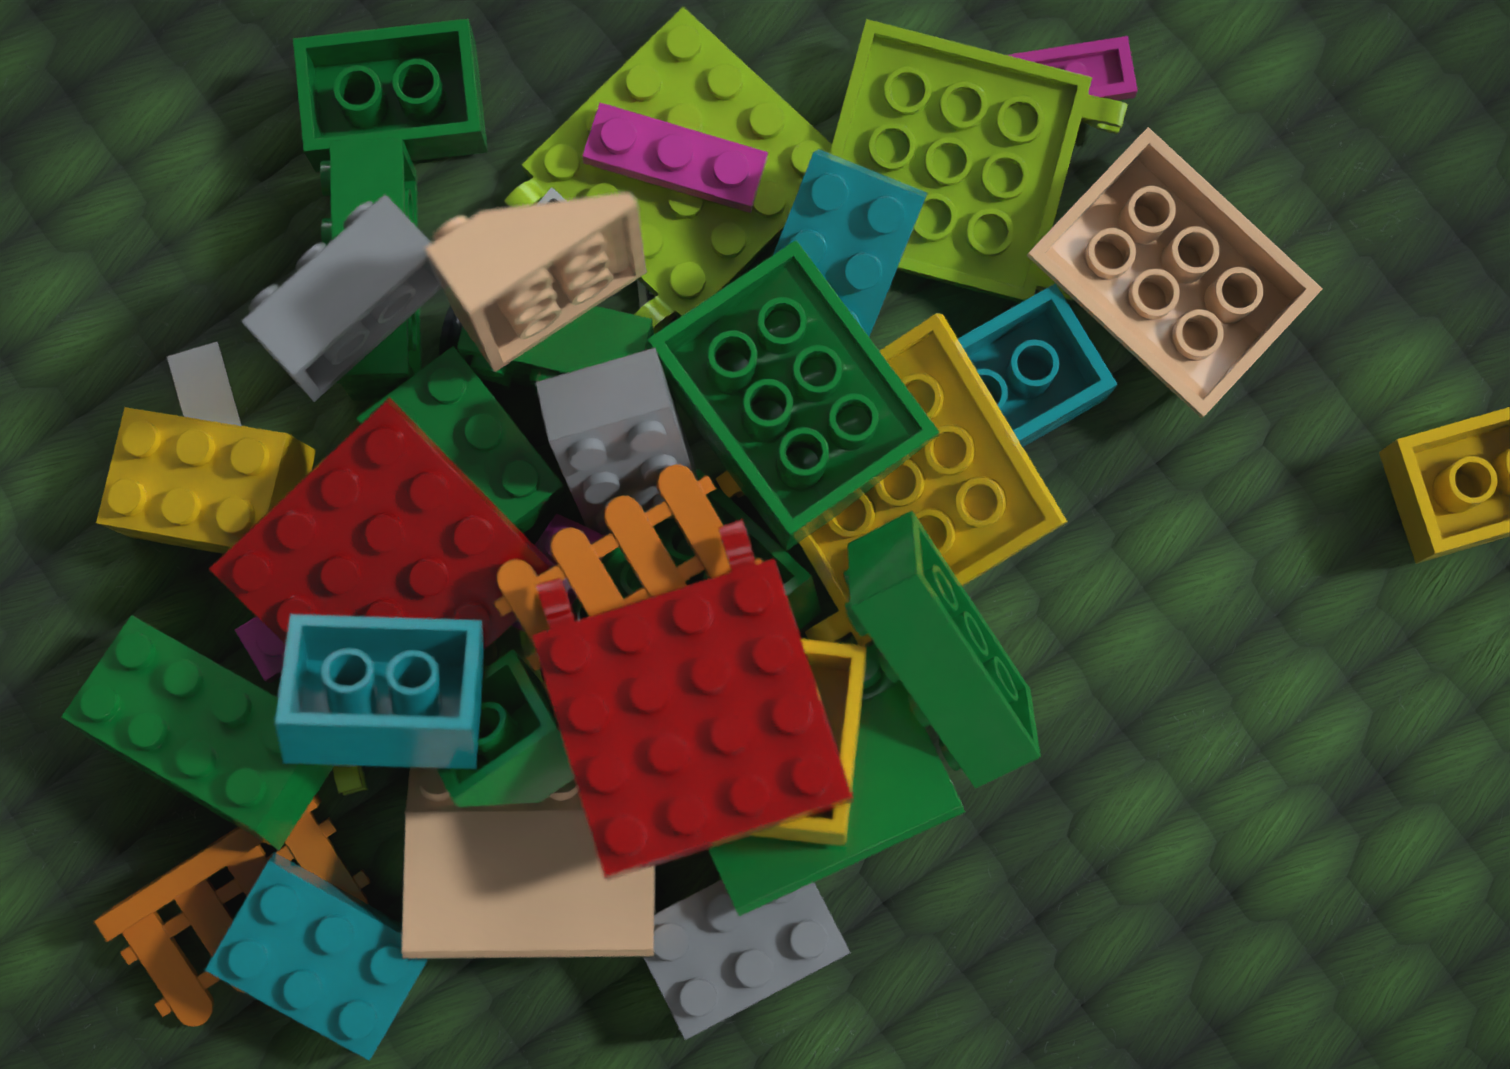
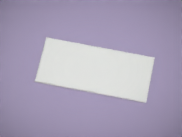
(203, 385)

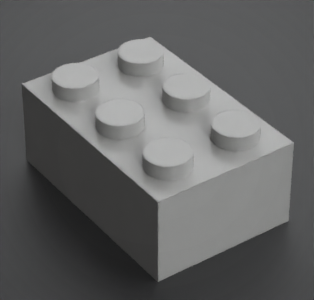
(345, 297)
(614, 432)
(721, 963)

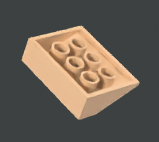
(535, 268)
(1174, 272)
(514, 881)

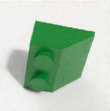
(518, 742)

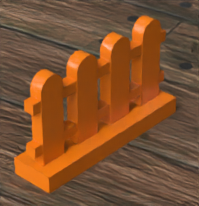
(634, 534)
(206, 909)

